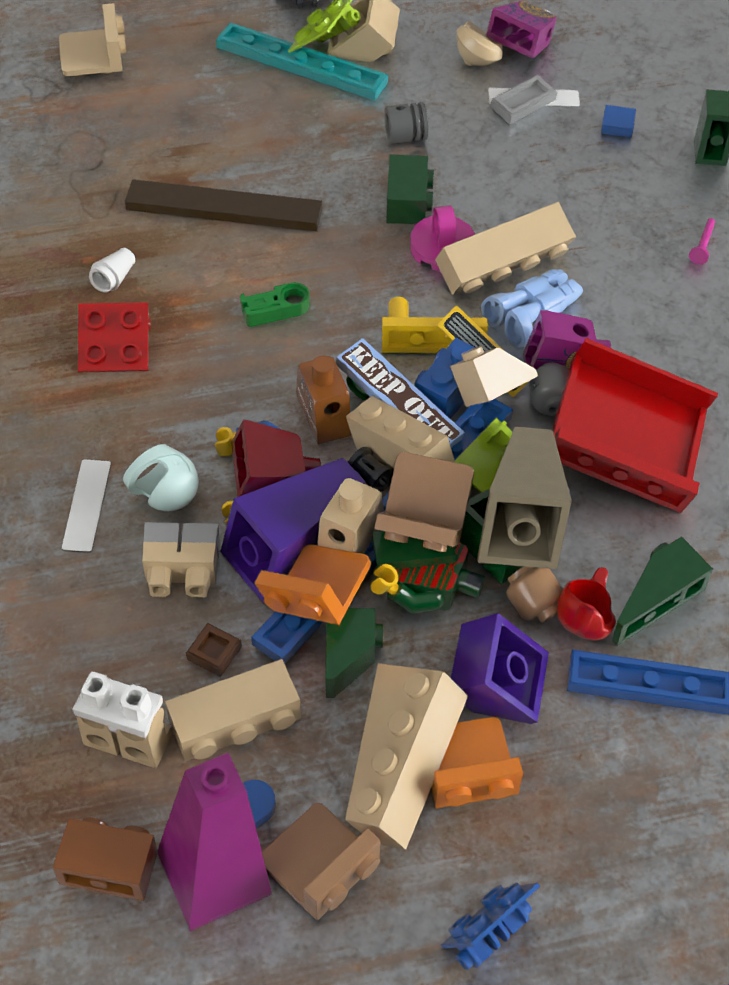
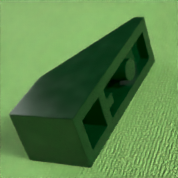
(668, 581)

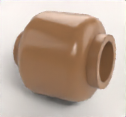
(534, 593)

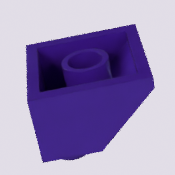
(500, 669)

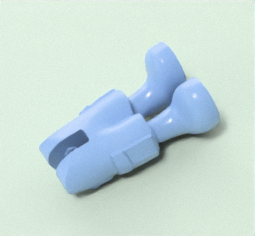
(522, 306)

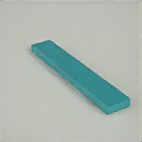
(302, 61)

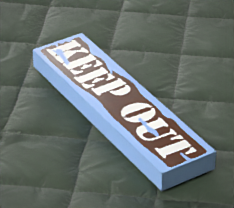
(386, 383)

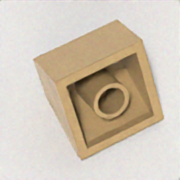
(372, 35)

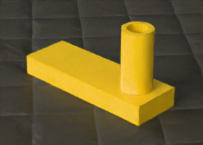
(414, 334)

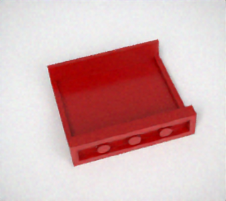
(632, 425)

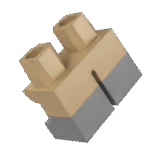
(179, 558)

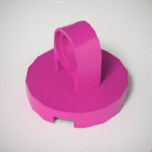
(436, 232)

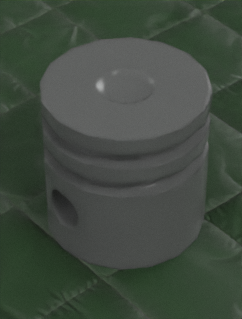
(406, 123)

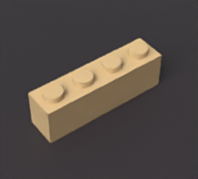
(505, 248)

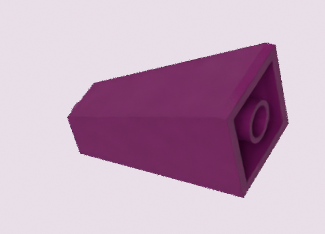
(213, 845)

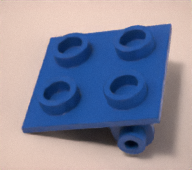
(502, 911)

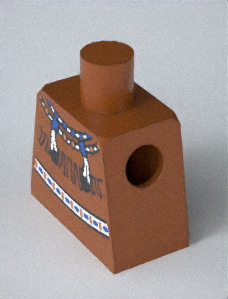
(322, 386)

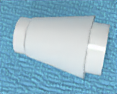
(110, 271)

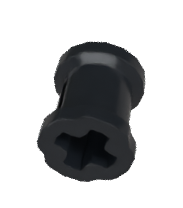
(370, 469)

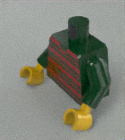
(429, 586)

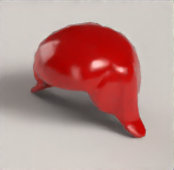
(586, 607)

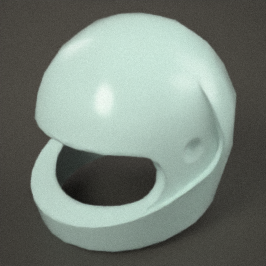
(169, 484)

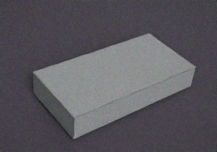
(523, 99)

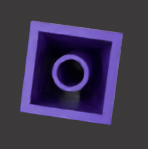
(279, 520)

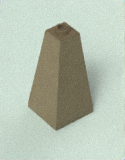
(527, 504)

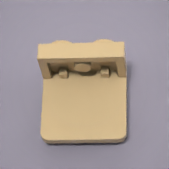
(95, 49)

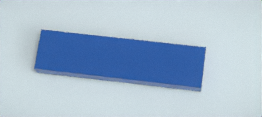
(649, 681)

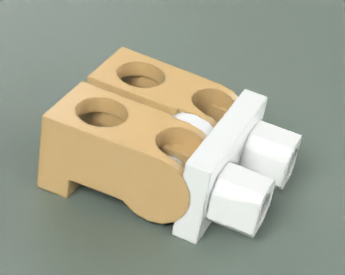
(123, 717)

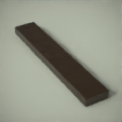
(224, 205)

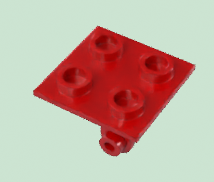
(113, 337)

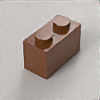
(106, 858)

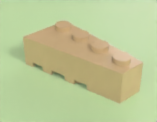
(400, 749)

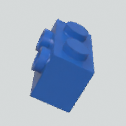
(439, 382)

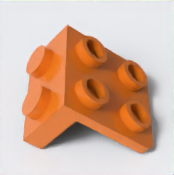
(317, 585)
(476, 766)

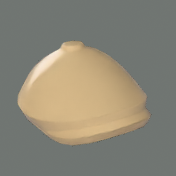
(476, 47)

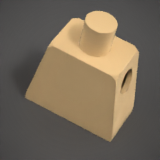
(354, 514)

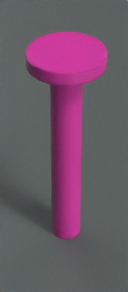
(699, 254)

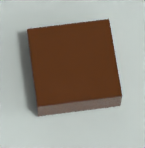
(213, 649)

